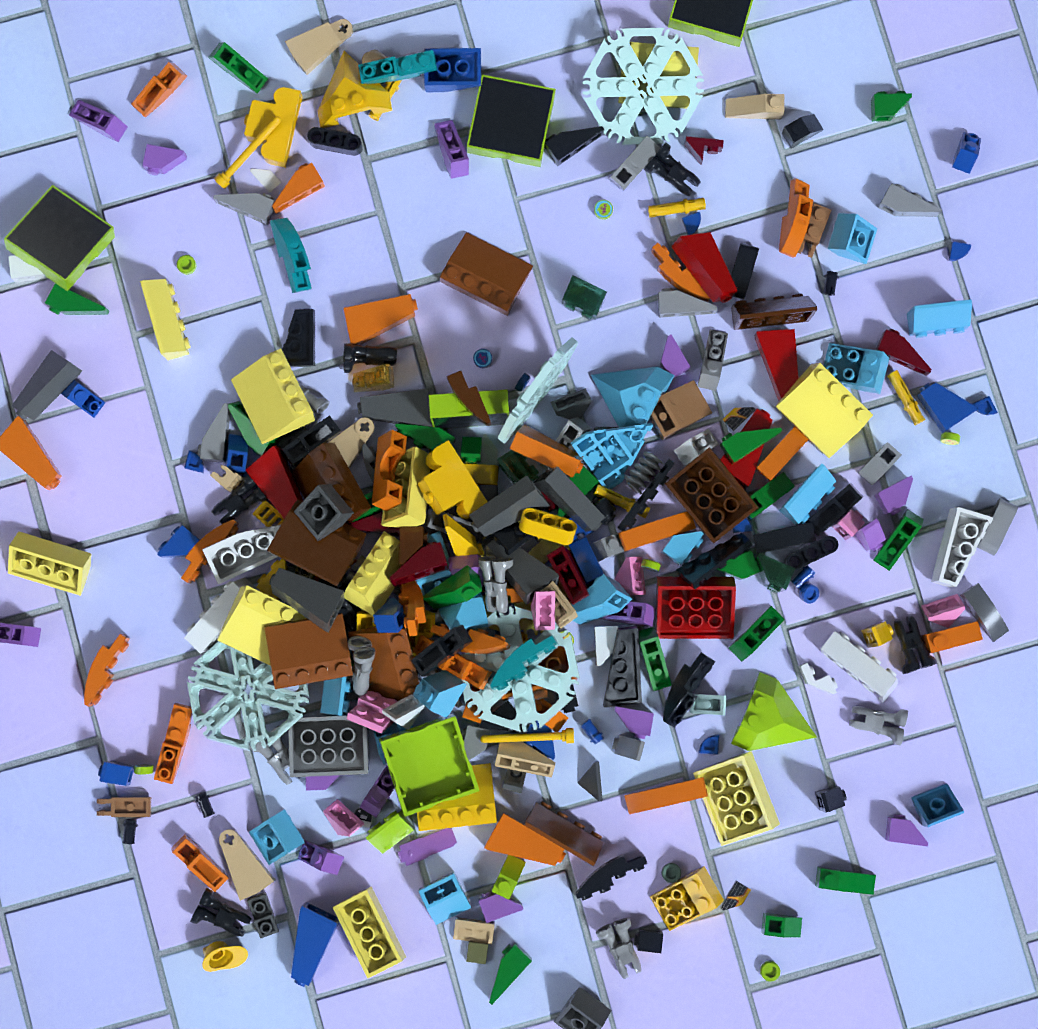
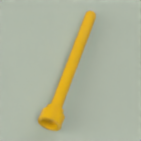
(224, 177)
(566, 736)

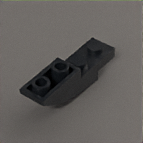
(681, 692)
(601, 879)

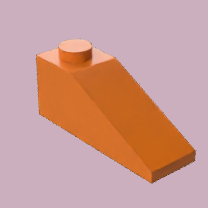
(301, 185)
(952, 637)

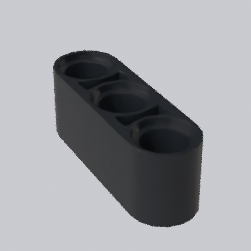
(343, 145)
(743, 268)
(819, 549)

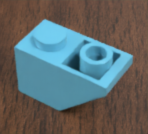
(681, 545)

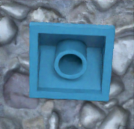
(936, 805)

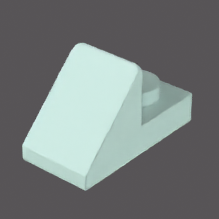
(709, 705)

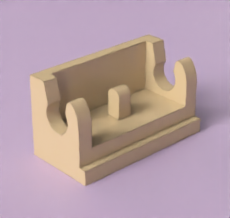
(229, 481)
(563, 609)
(473, 930)

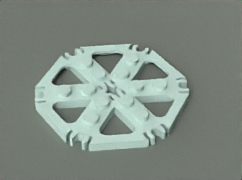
(660, 85)
(537, 390)
(535, 675)
(234, 701)

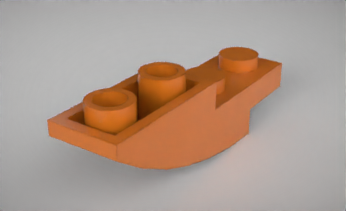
(797, 219)
(675, 276)
(196, 554)
(413, 606)
(481, 643)
(99, 676)
(174, 743)

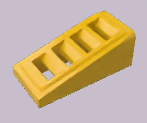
(261, 508)

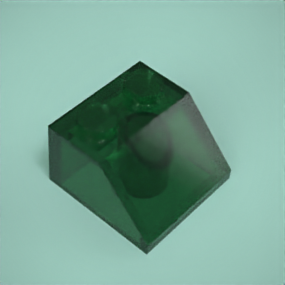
(584, 298)
(516, 467)
(774, 573)

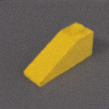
(461, 540)
(877, 634)

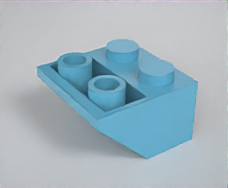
(335, 696)
(444, 898)

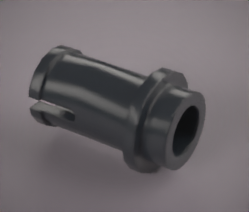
(830, 283)
(204, 804)
(129, 831)

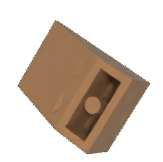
(679, 409)

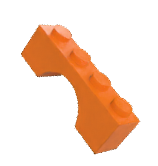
(389, 451)

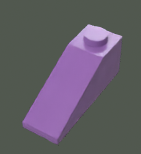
(98, 120)
(452, 149)
(634, 614)
(19, 634)

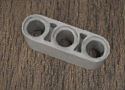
(1003, 515)

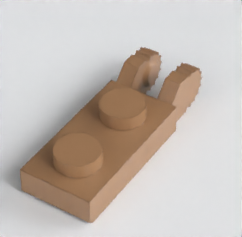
(816, 226)
(126, 807)

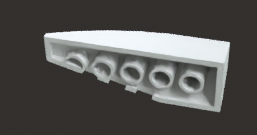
(240, 553)

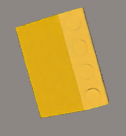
(465, 811)

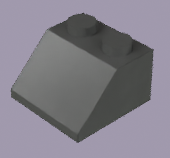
(323, 511)
(582, 1012)

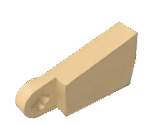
(318, 43)
(351, 440)
(245, 867)

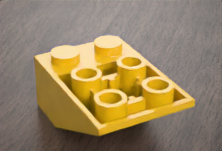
(687, 898)

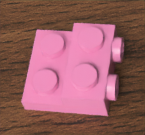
(369, 711)

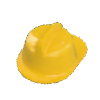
(221, 956)

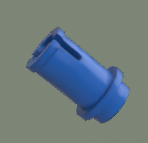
(804, 576)
(592, 732)

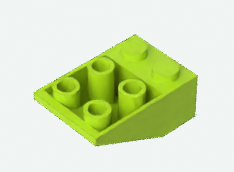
(391, 832)

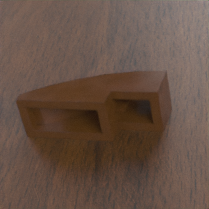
(468, 397)

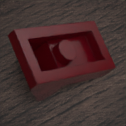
(697, 146)

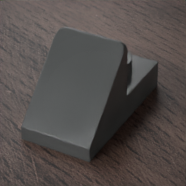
(514, 780)

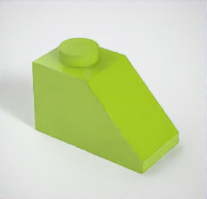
(508, 876)

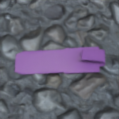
(426, 846)

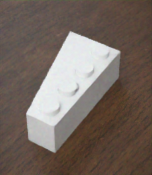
(958, 545)
(207, 629)
(859, 665)

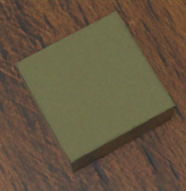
(477, 952)

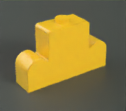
(278, 143)
(450, 483)

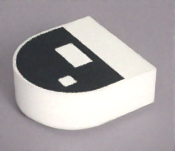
(364, 816)

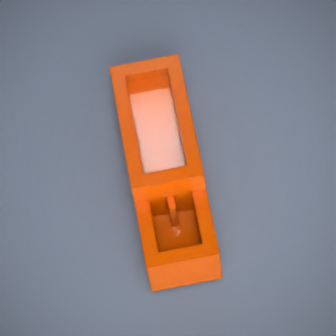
(159, 89)
(199, 863)

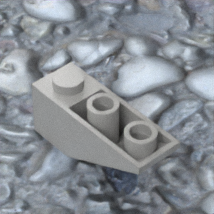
(635, 163)
(905, 204)
(713, 360)
(608, 546)

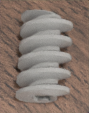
(643, 471)

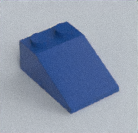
(455, 70)

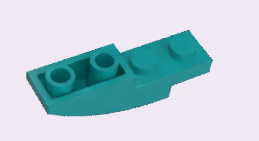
(397, 69)
(293, 252)
(514, 665)

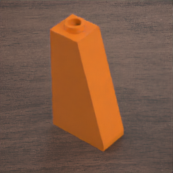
(378, 317)
(26, 451)
(546, 451)
(520, 841)

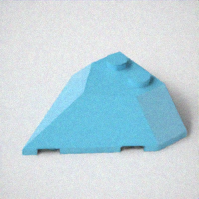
(632, 393)
(611, 451)

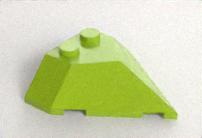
(770, 718)

